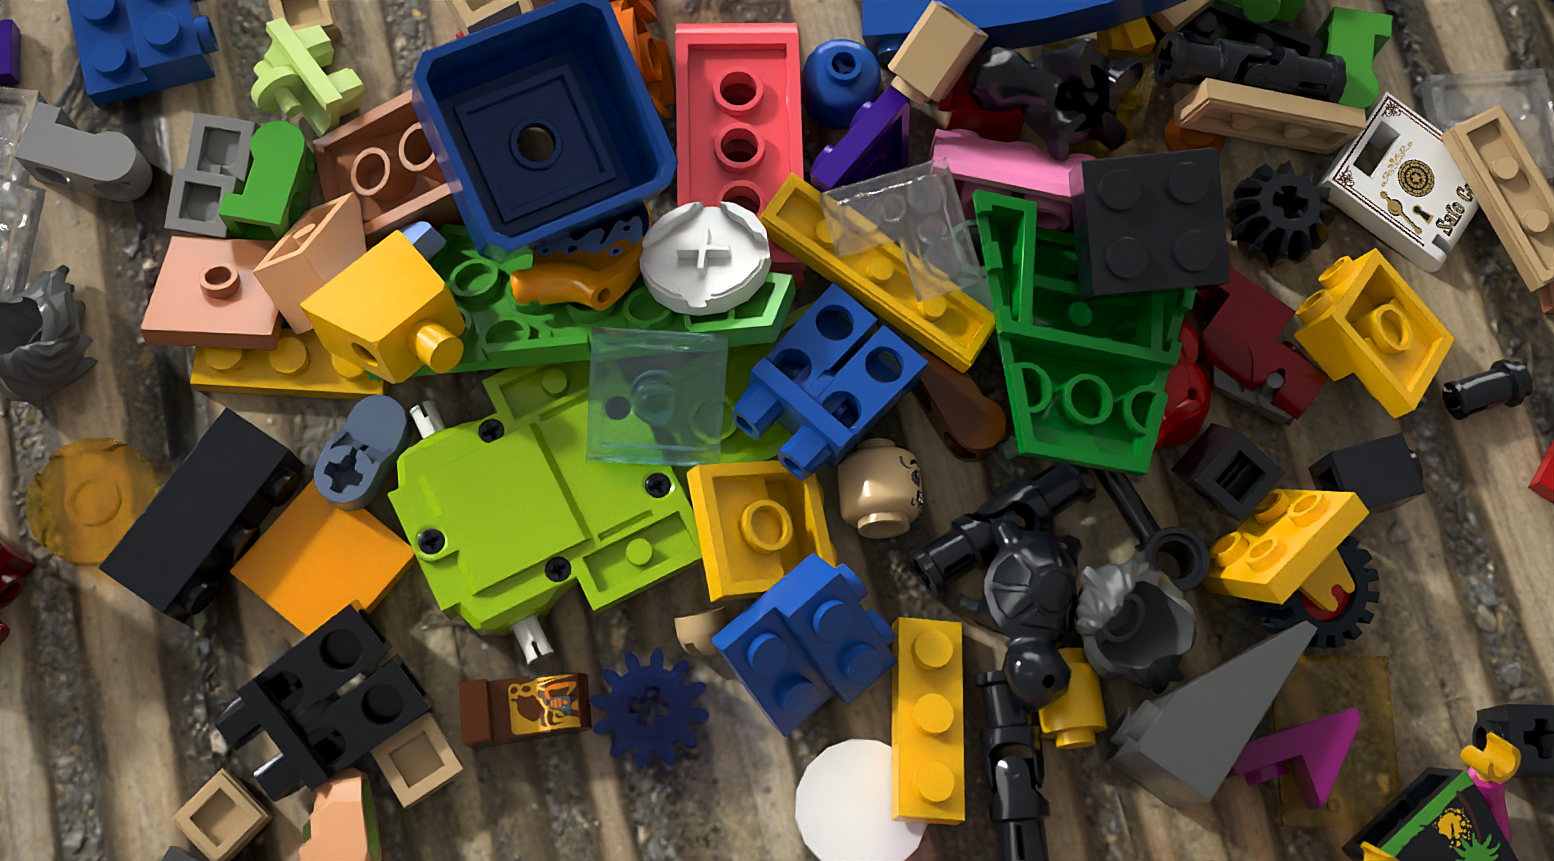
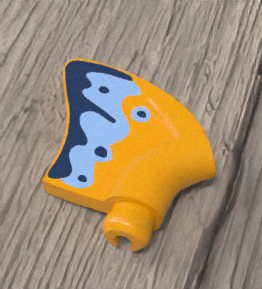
(587, 266)

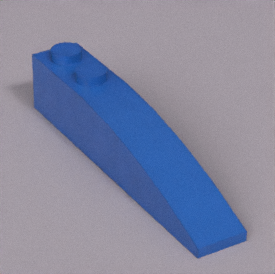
(1006, 22)

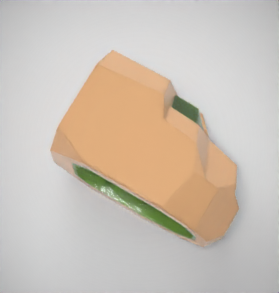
(342, 821)

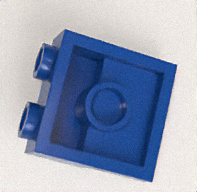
(141, 46)
(807, 643)

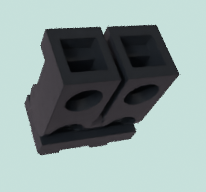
(306, 715)

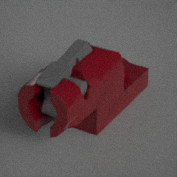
(1247, 358)

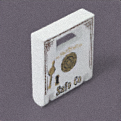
(1415, 193)

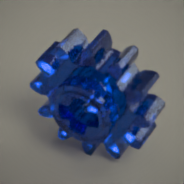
(632, 690)

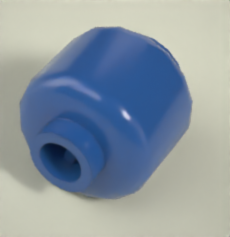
(839, 81)

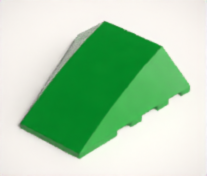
(1076, 372)

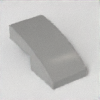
(215, 164)

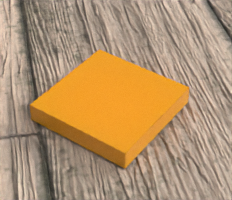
(323, 560)

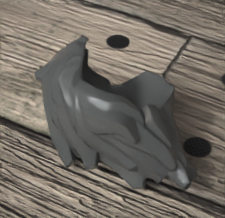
(42, 340)
(1134, 624)

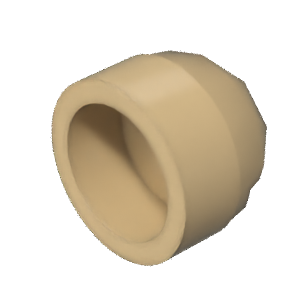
(697, 629)

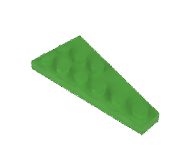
(517, 335)

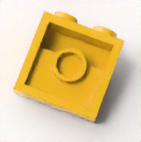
(1373, 328)
(756, 525)

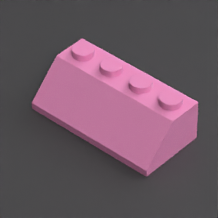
(1010, 170)

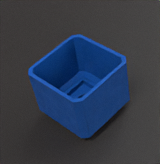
(553, 72)

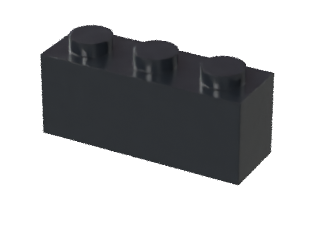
(204, 517)

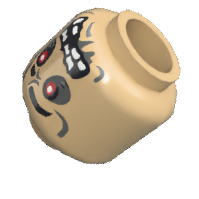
(880, 489)

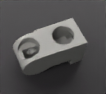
(81, 161)

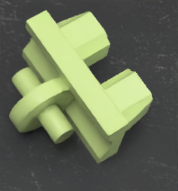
(295, 82)

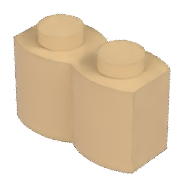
(935, 54)

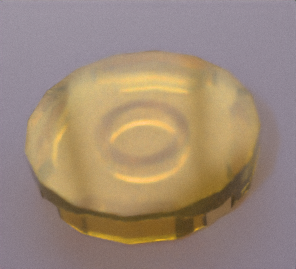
(90, 498)

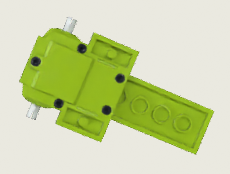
(518, 516)

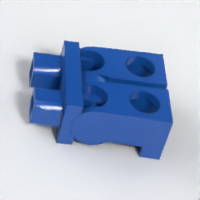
(814, 402)

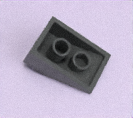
(1194, 733)

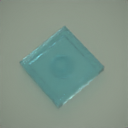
(656, 397)

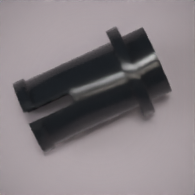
(1502, 384)

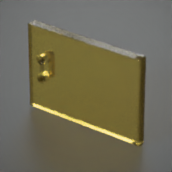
(1369, 772)

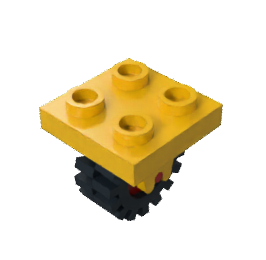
(1299, 564)

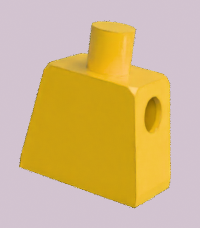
(389, 313)

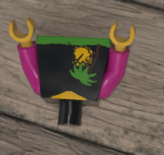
(1446, 813)

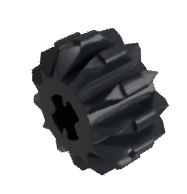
(1280, 214)

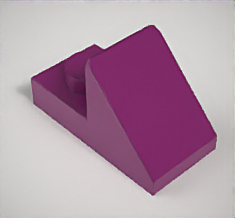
(1313, 751)

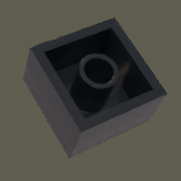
(1149, 224)

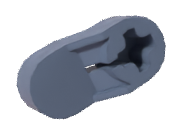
(363, 453)

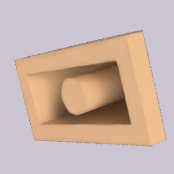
(311, 255)

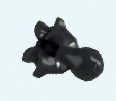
(1061, 94)
(1032, 602)

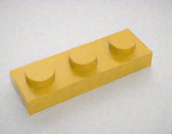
(294, 369)
(927, 722)

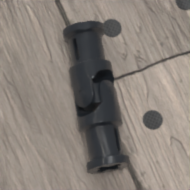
(1248, 65)
(971, 537)
(1014, 778)

